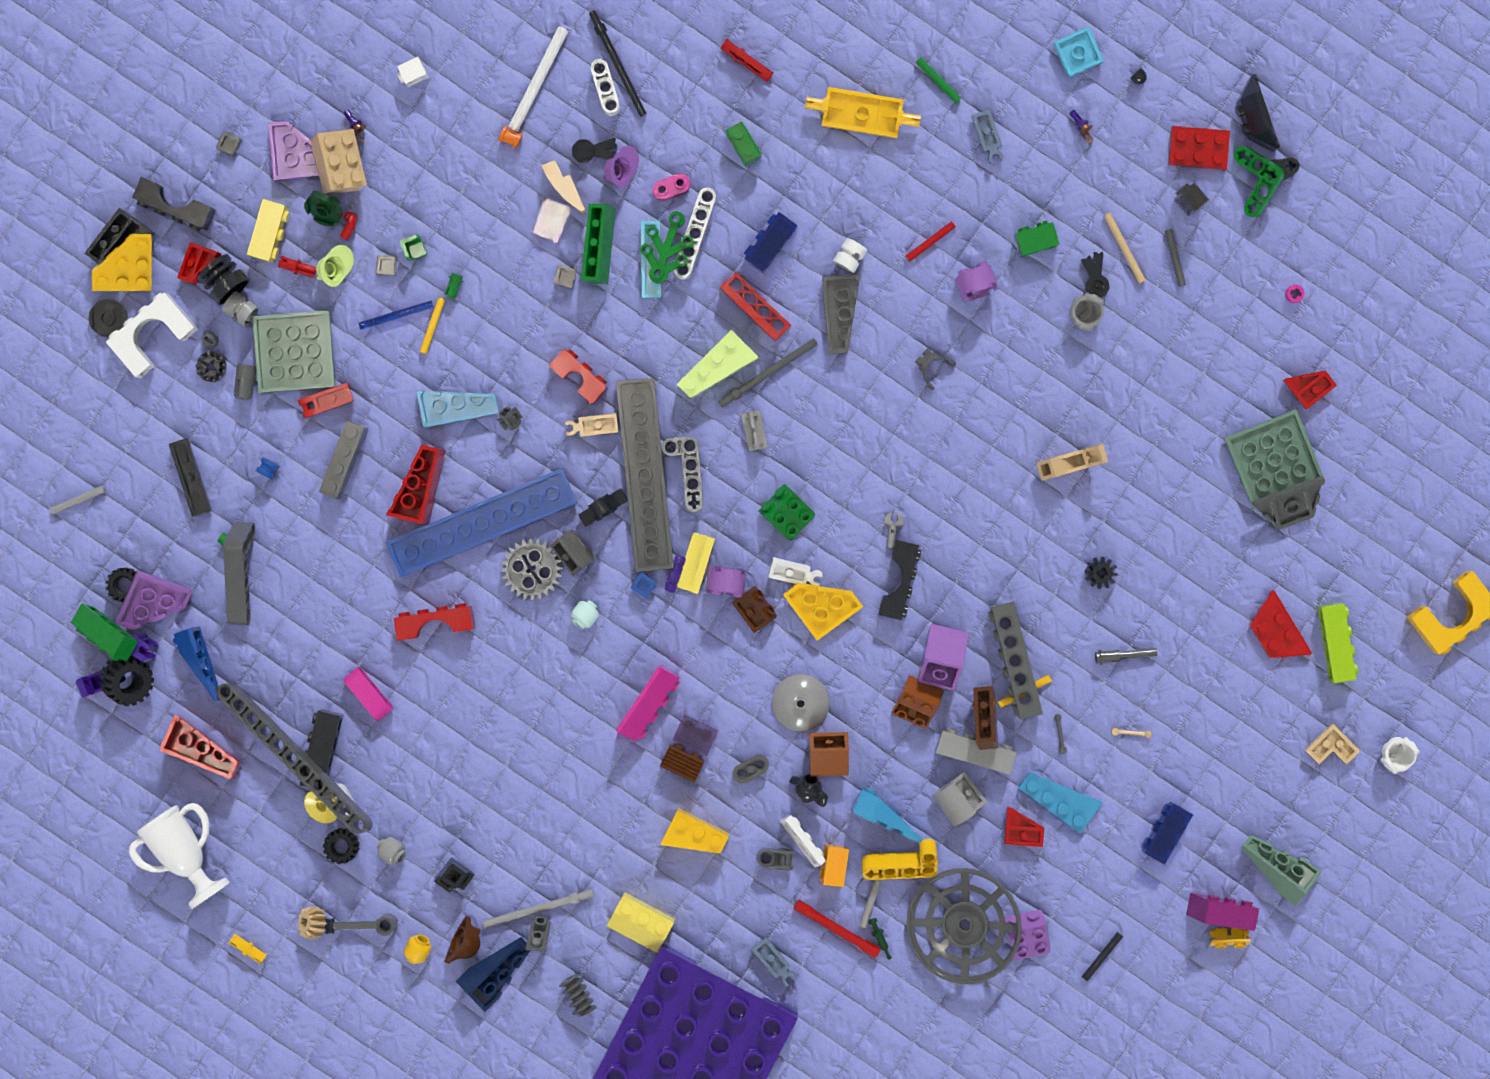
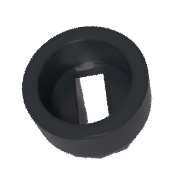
(1139, 77)

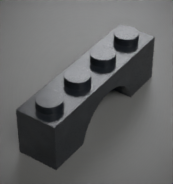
(152, 194)
(905, 556)

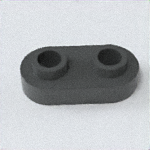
(751, 769)

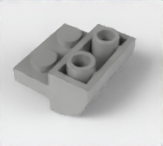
(959, 799)

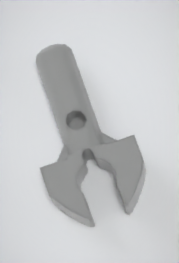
(892, 528)

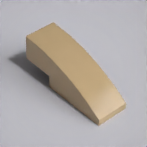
(563, 185)

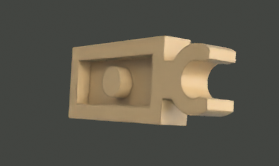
(595, 425)

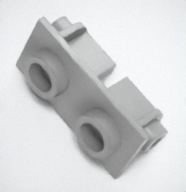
(754, 430)

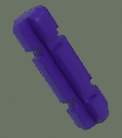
(675, 573)

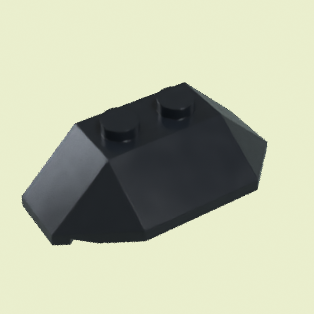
(1255, 116)

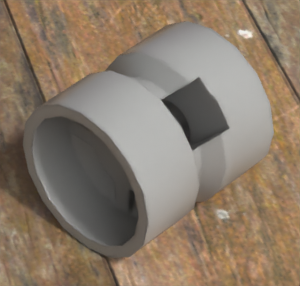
(238, 307)

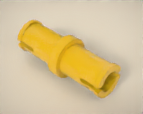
(247, 948)

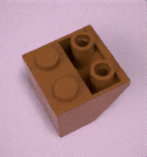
(917, 702)
(828, 754)

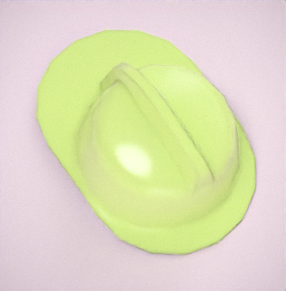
(335, 265)

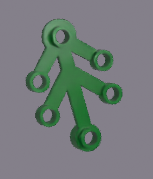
(666, 250)

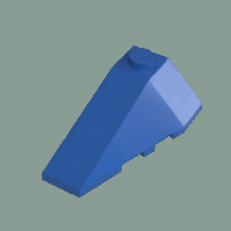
(195, 653)

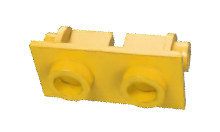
(1222, 939)

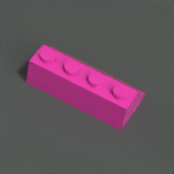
(647, 703)

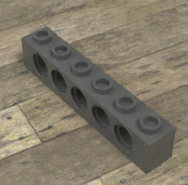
(1033, 706)

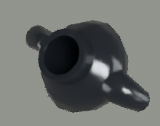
(809, 790)

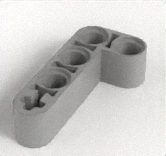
(687, 474)

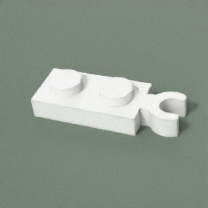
(792, 572)

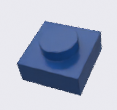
(643, 585)

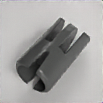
(244, 381)

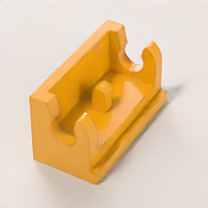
(834, 869)

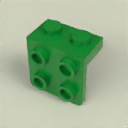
(787, 512)

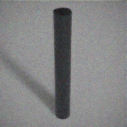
(1102, 956)

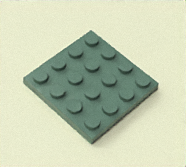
(294, 351)
(1273, 456)

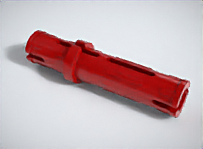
(749, 62)

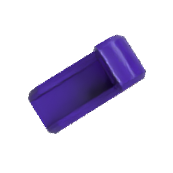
(90, 684)

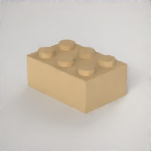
(338, 162)

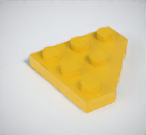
(126, 266)
(822, 606)

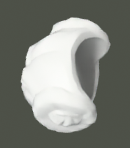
(1399, 754)

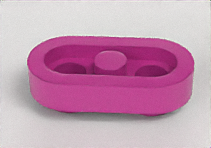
(672, 189)

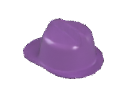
(622, 166)

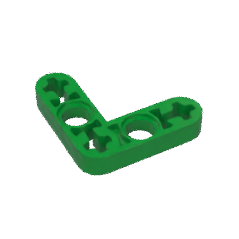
(1265, 179)

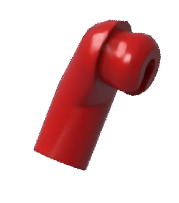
(350, 226)

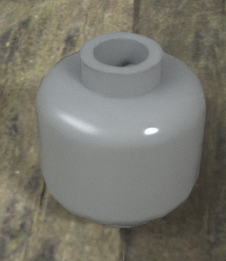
(391, 850)

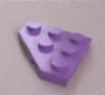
(290, 152)
(151, 600)

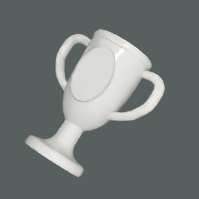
(178, 849)

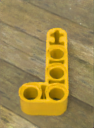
(902, 865)

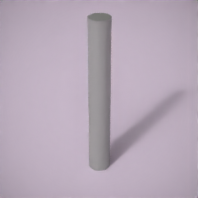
(77, 500)
(870, 903)

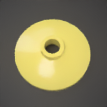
(318, 809)

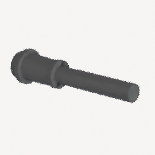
(1115, 656)

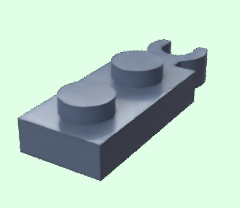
(987, 134)
(773, 960)

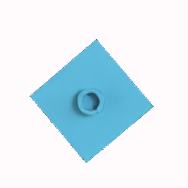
(1078, 52)

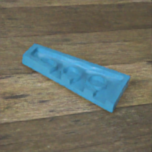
(450, 407)
(1065, 803)

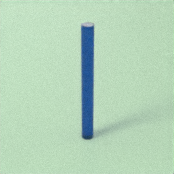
(396, 314)

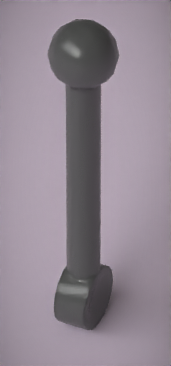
(1062, 749)

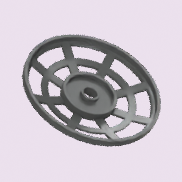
(956, 934)

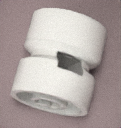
(850, 255)

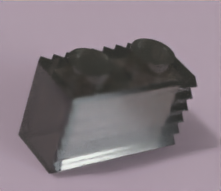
(1190, 198)

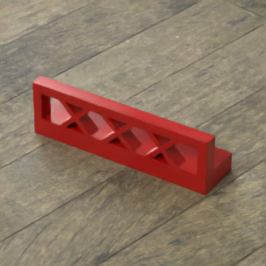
(747, 308)

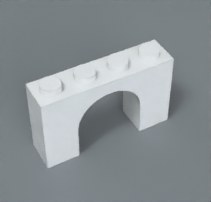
(126, 342)

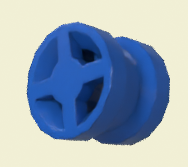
(267, 468)

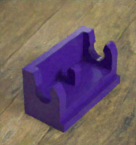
(142, 648)

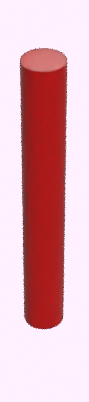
(930, 241)

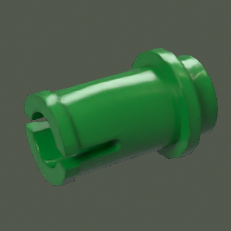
(453, 285)

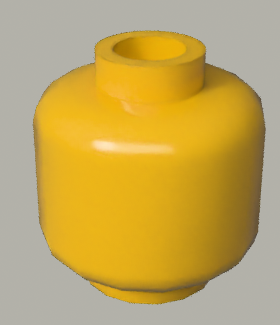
(417, 949)

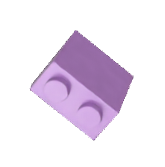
(943, 657)

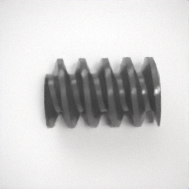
(576, 994)

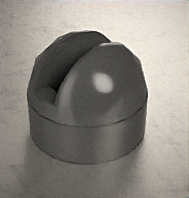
(213, 337)

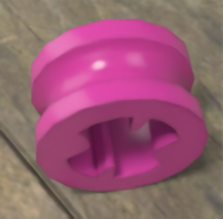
(1296, 299)

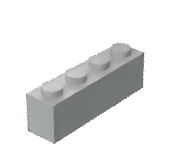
(966, 749)

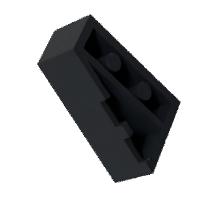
(114, 234)

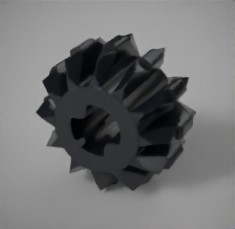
(1097, 567)

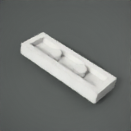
(803, 840)

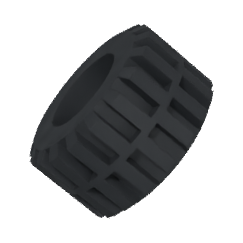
(136, 690)

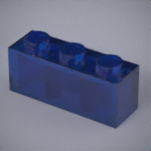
(770, 242)
(1166, 832)

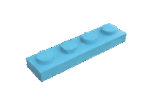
(649, 288)

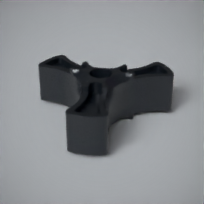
(603, 507)

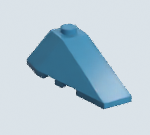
(874, 809)

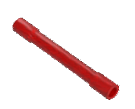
(809, 912)

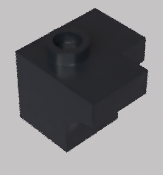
(454, 876)

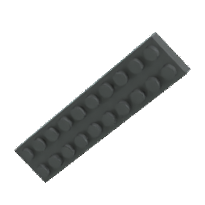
(644, 474)

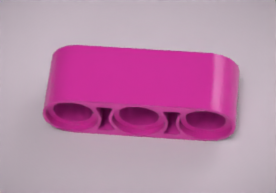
(368, 694)

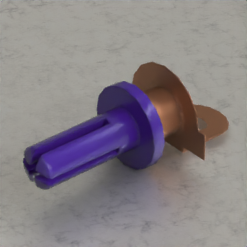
(355, 124)
(1082, 125)

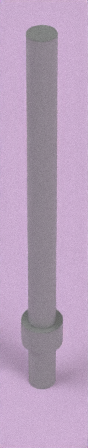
(574, 898)

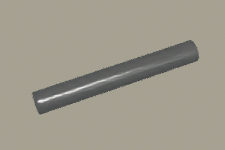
(1175, 257)

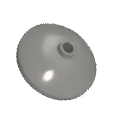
(798, 688)

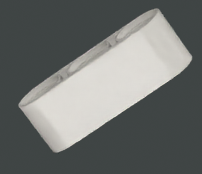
(605, 78)

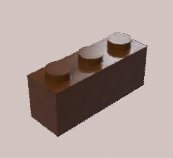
(985, 718)

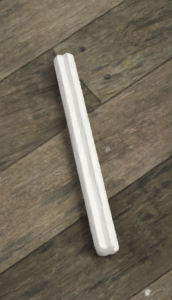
(538, 79)

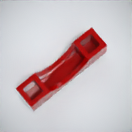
(409, 626)

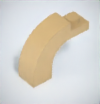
(1072, 462)

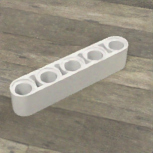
(700, 225)

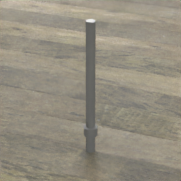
(736, 393)

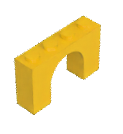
(1478, 609)

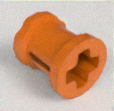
(510, 137)

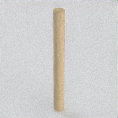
(1124, 247)

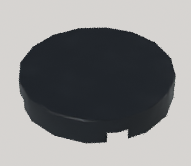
(107, 317)

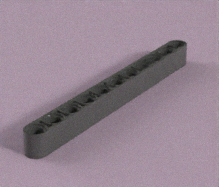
(302, 761)

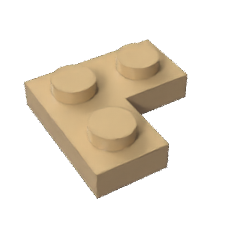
(1332, 741)

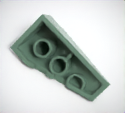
(1286, 873)

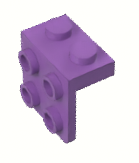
(1033, 936)

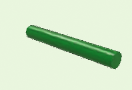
(938, 80)

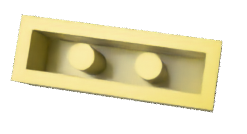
(268, 231)

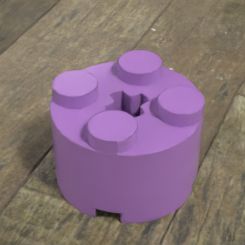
(976, 282)
(726, 580)

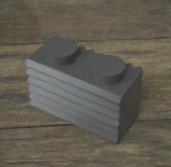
(572, 552)

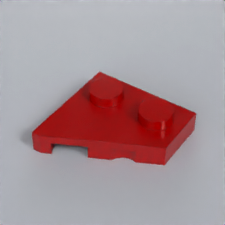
(195, 261)
(1310, 387)
(1022, 830)

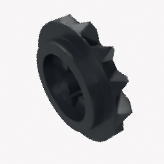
(219, 364)

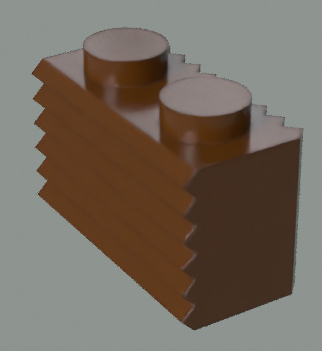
(682, 762)

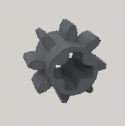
(509, 418)

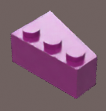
(1223, 912)

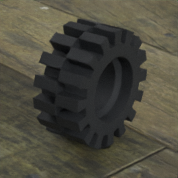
(113, 581)
(352, 846)

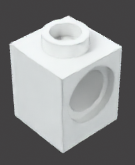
(412, 72)

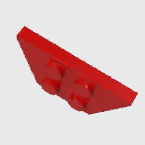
(1277, 630)

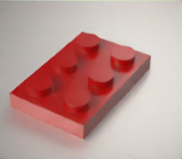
(1199, 147)

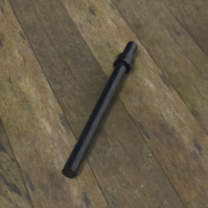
(600, 30)

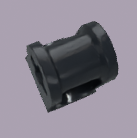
(1282, 163)

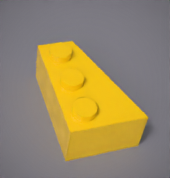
(694, 833)

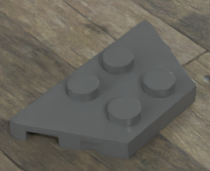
(1291, 504)

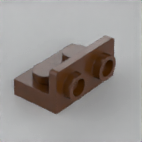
(754, 609)

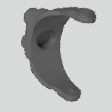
(924, 362)

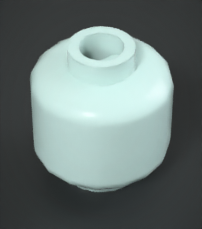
(584, 614)

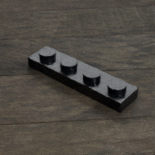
(190, 477)

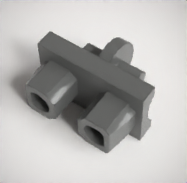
(538, 934)

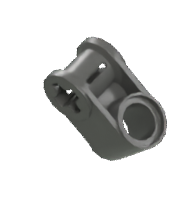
(777, 858)

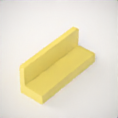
(696, 562)

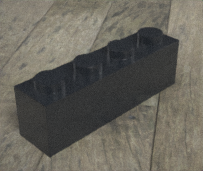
(323, 740)

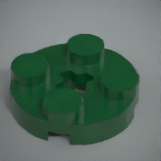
(323, 208)

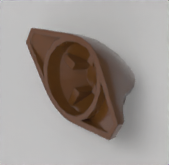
(464, 942)

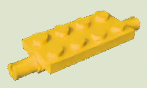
(862, 112)

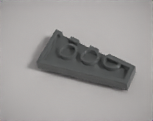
(839, 304)

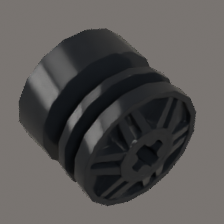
(221, 276)

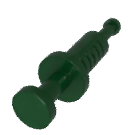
(879, 936)

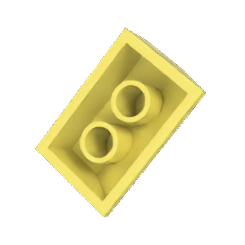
(640, 922)

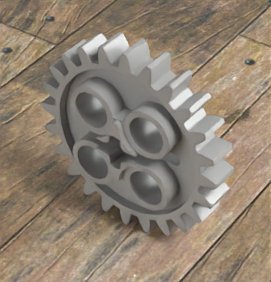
(516, 578)

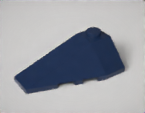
(487, 977)

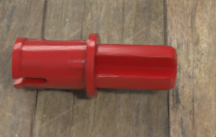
(297, 267)

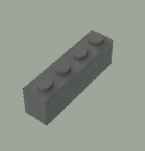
(343, 460)

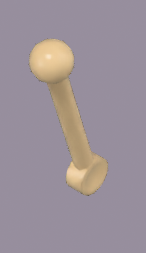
(1115, 731)

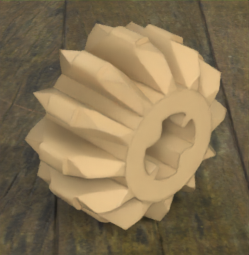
(311, 922)

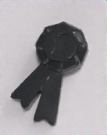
(584, 150)
(1097, 283)

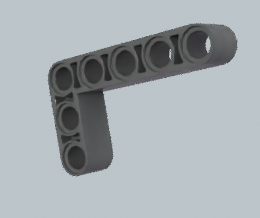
(236, 572)

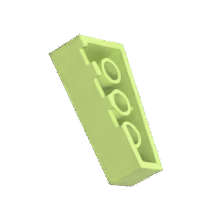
(722, 361)

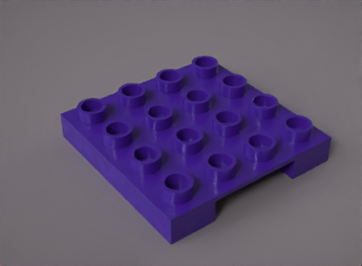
(695, 1027)

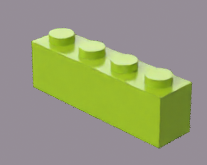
(1337, 642)

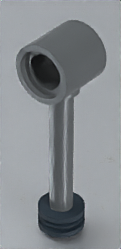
(331, 925)

